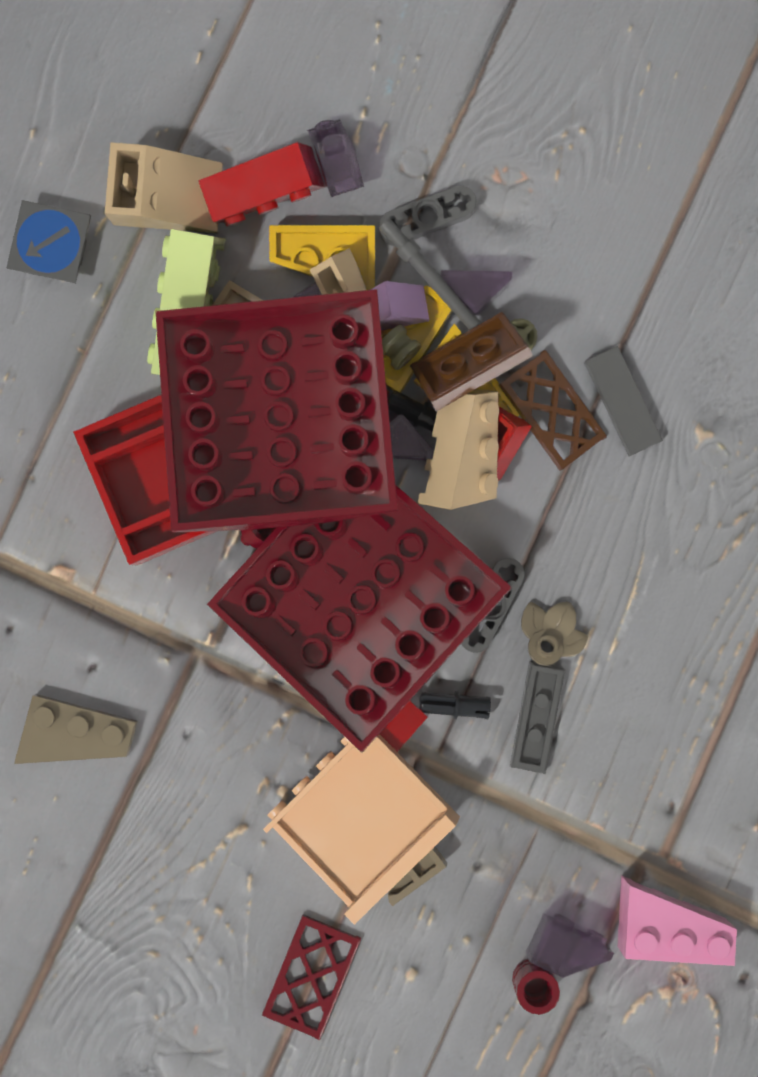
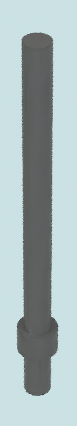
(409, 251)

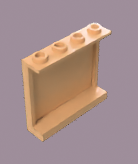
(363, 822)

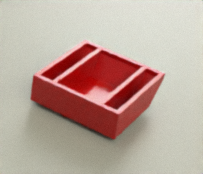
(131, 477)

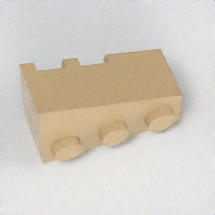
(464, 452)

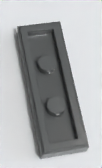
(623, 401)
(537, 718)

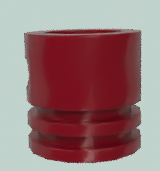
(535, 988)

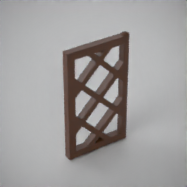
(580, 412)

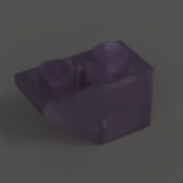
(335, 157)
(565, 949)

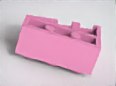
(670, 929)

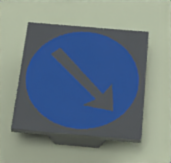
(49, 241)

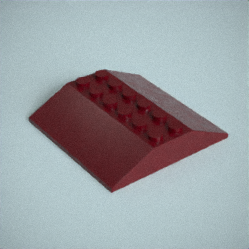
(275, 412)
(360, 610)

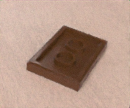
(470, 360)

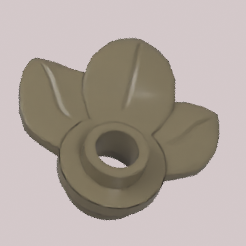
(554, 627)

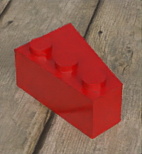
(262, 184)

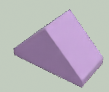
(401, 304)

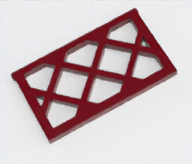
(283, 985)

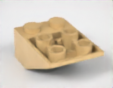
(158, 189)

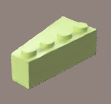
(187, 276)

